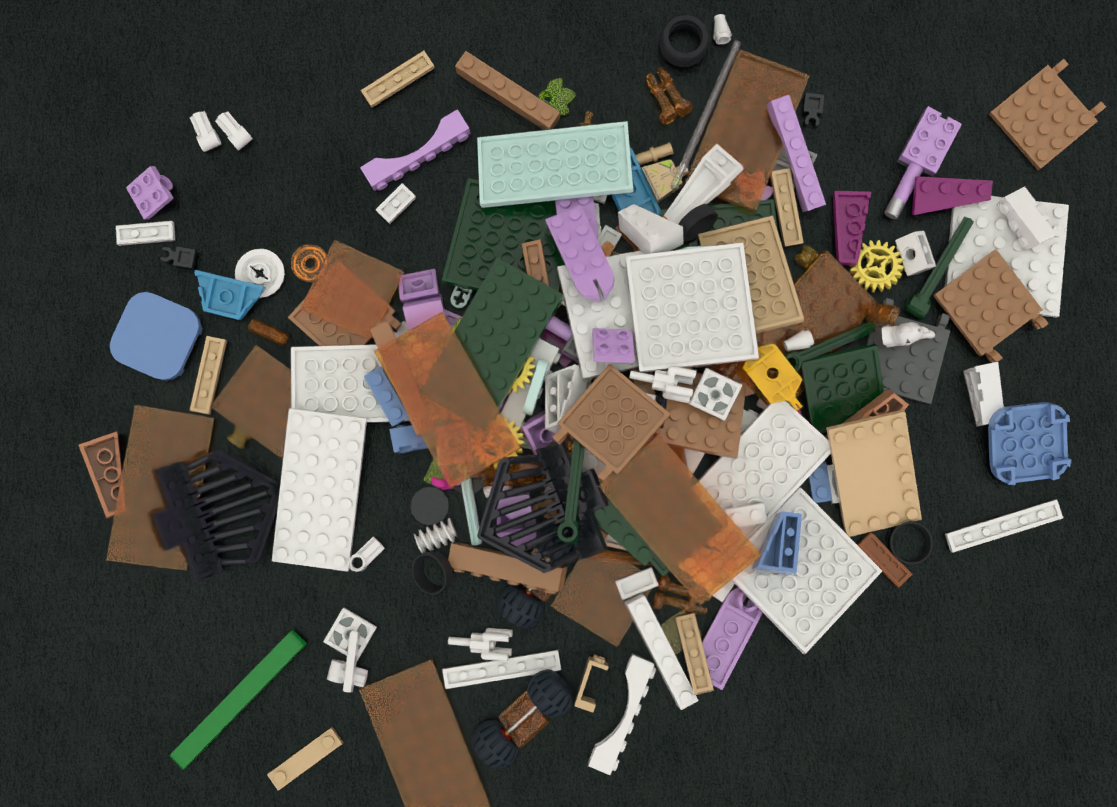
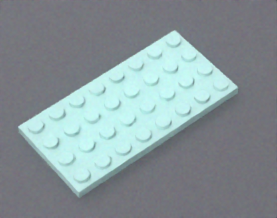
(554, 164)

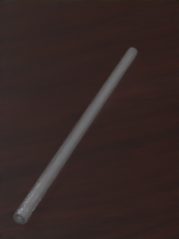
(705, 115)

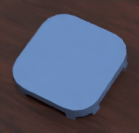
(155, 336)
(1028, 442)

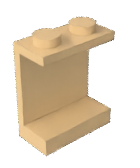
(582, 701)

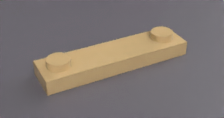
(397, 79)
(786, 207)
(208, 375)
(694, 654)
(305, 758)

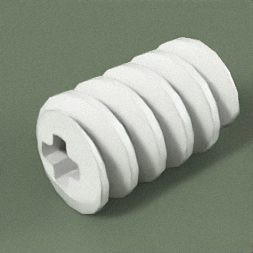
(436, 536)

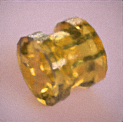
(807, 256)
(238, 437)

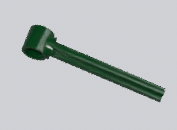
(919, 302)
(795, 358)
(573, 495)

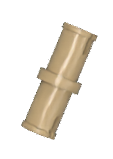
(654, 154)

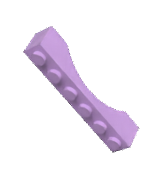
(789, 130)
(382, 171)

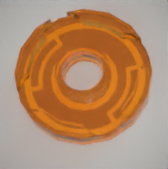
(299, 258)

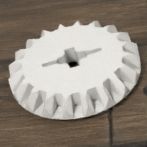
(260, 260)

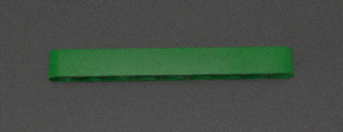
(238, 699)

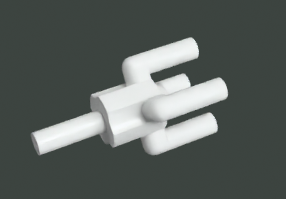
(668, 382)
(486, 642)

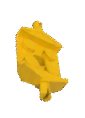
(778, 389)

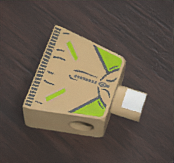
(660, 178)

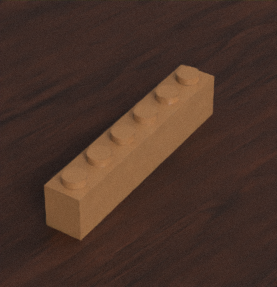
(507, 92)
(503, 566)

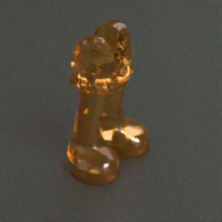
(668, 113)
(662, 599)

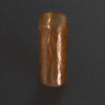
(268, 332)

